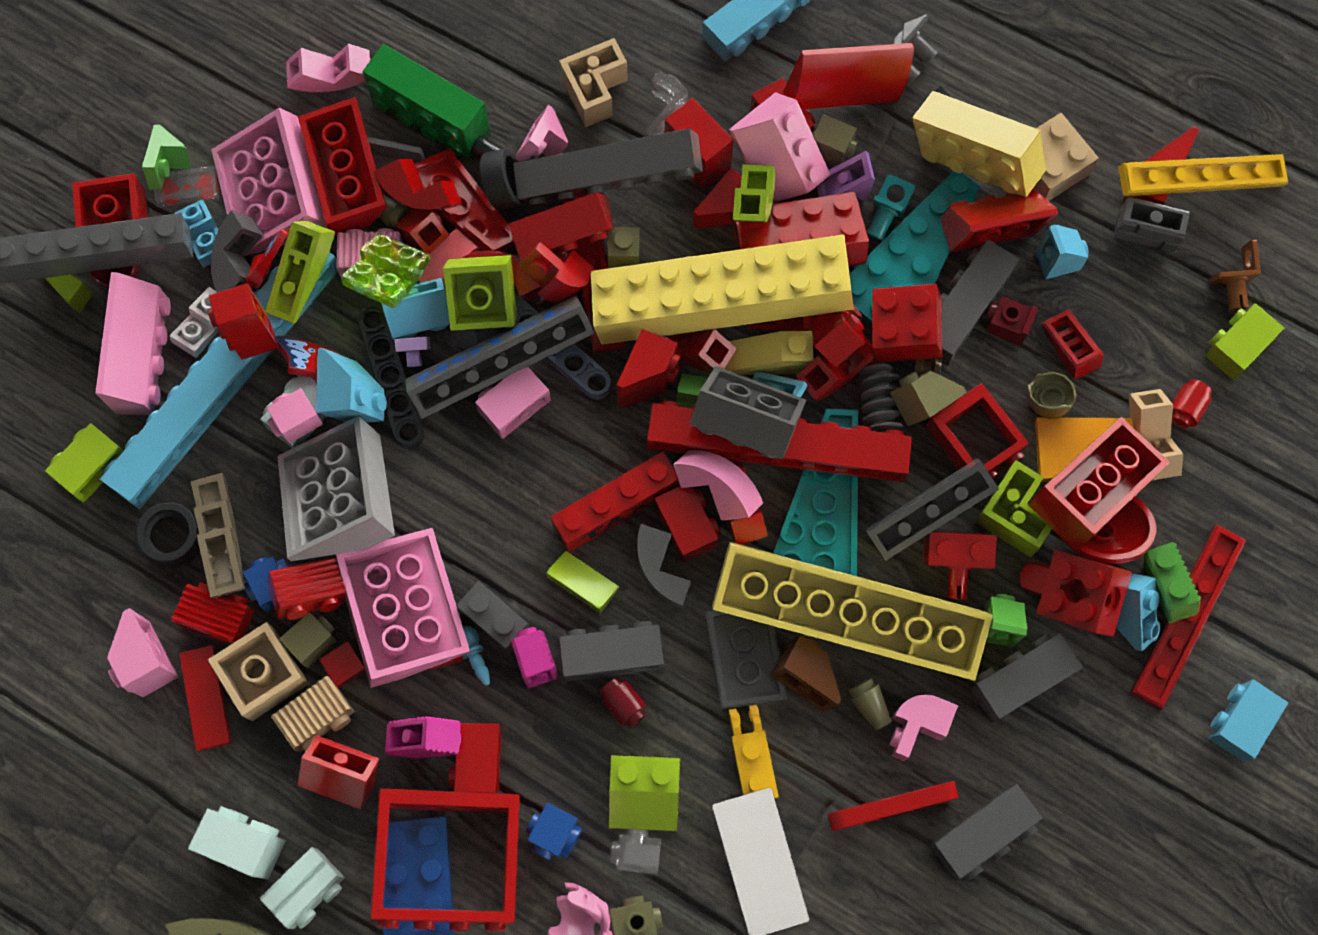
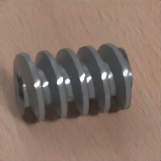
(877, 398)

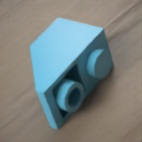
(1139, 612)

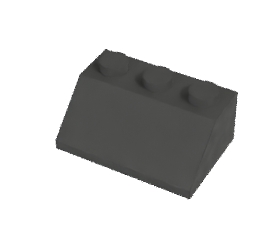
(747, 413)

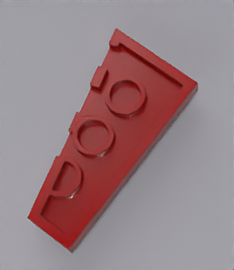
(475, 215)

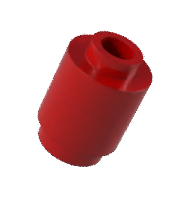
(1191, 403)

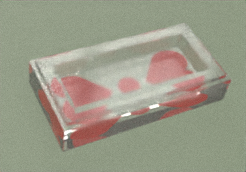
(188, 186)

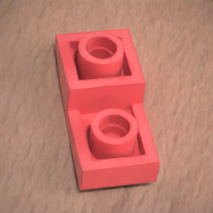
(453, 247)

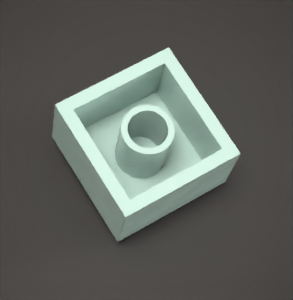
(235, 843)

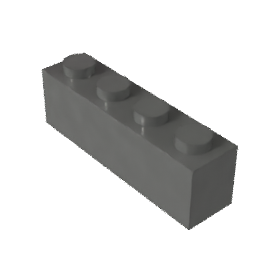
(973, 294)
(932, 509)

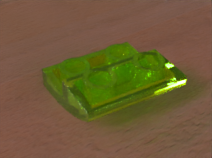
(386, 270)

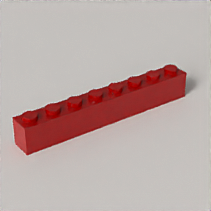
(812, 447)

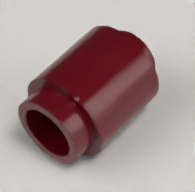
(623, 702)

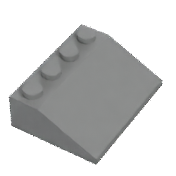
(335, 493)

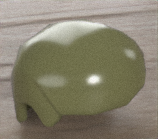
(1051, 394)

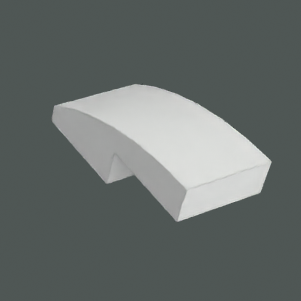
(196, 329)

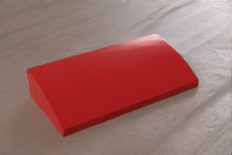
(850, 75)

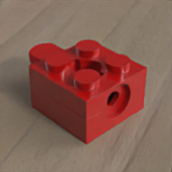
(1078, 591)

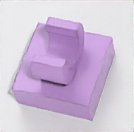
(413, 349)

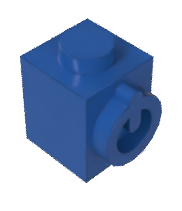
(257, 577)
(553, 832)

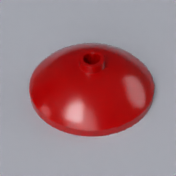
(1124, 536)

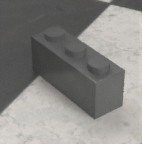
(611, 651)
(1025, 676)
(987, 833)

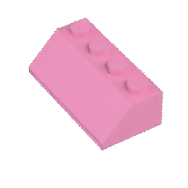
(132, 346)

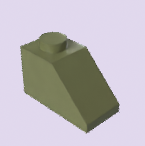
(924, 395)

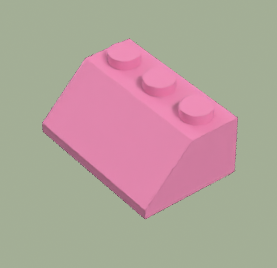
(781, 138)

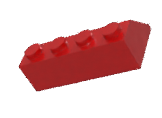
(342, 166)

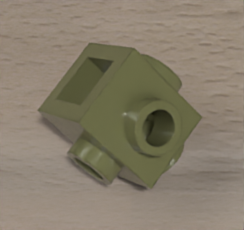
(635, 906)

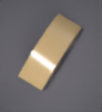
(1153, 421)

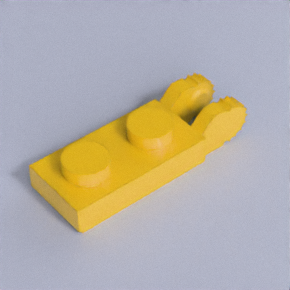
(752, 754)

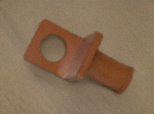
(1236, 280)

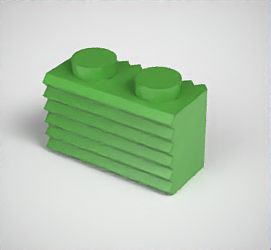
(1173, 582)

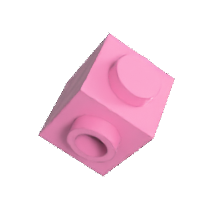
(292, 416)

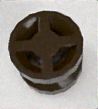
(925, 365)

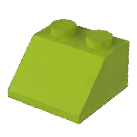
(644, 793)

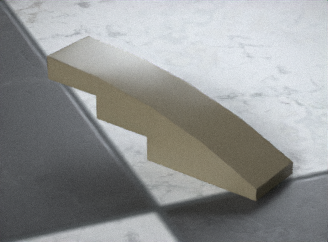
(217, 536)

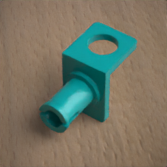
(886, 209)

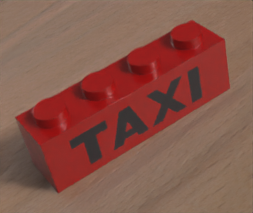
(614, 502)

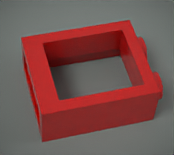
(978, 396)

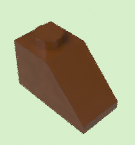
(808, 673)

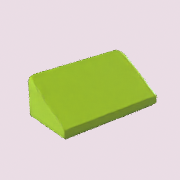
(582, 581)

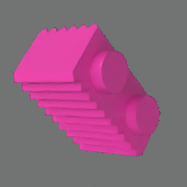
(534, 657)
(423, 737)

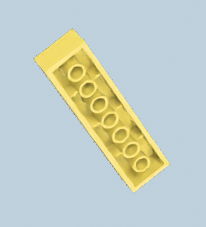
(722, 289)
(852, 611)

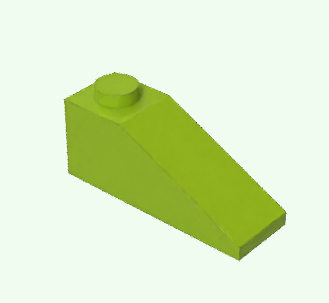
(299, 269)

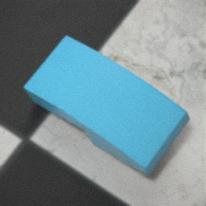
(202, 230)

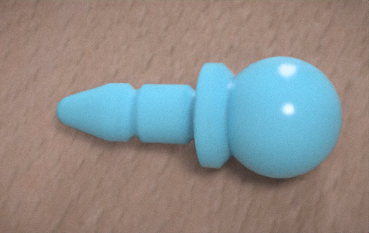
(475, 658)

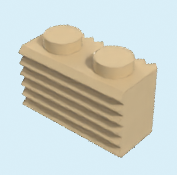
(313, 714)

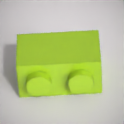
(1244, 341)
(84, 462)

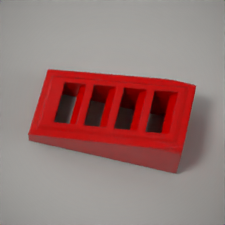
(1078, 362)

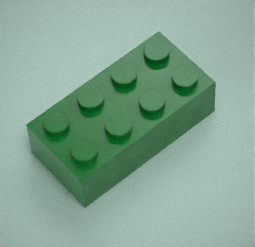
(425, 101)

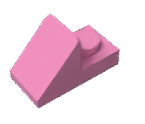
(544, 137)

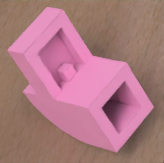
(923, 715)

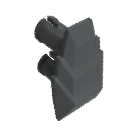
(923, 50)

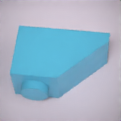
(1061, 251)

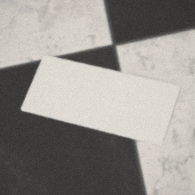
(760, 863)

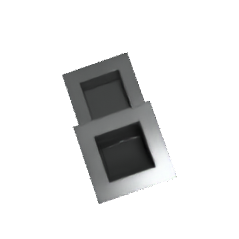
(231, 244)
(652, 553)

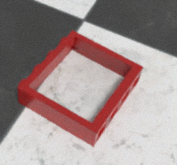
(445, 801)

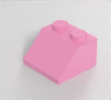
(138, 657)

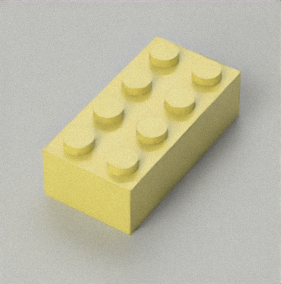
(980, 143)

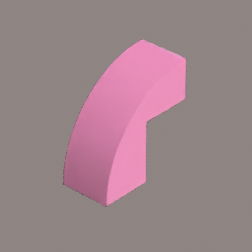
(321, 73)
(730, 486)

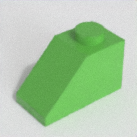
(1008, 620)

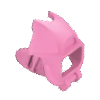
(580, 913)

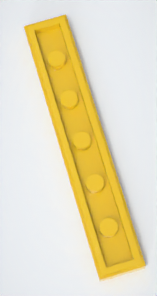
(1202, 175)

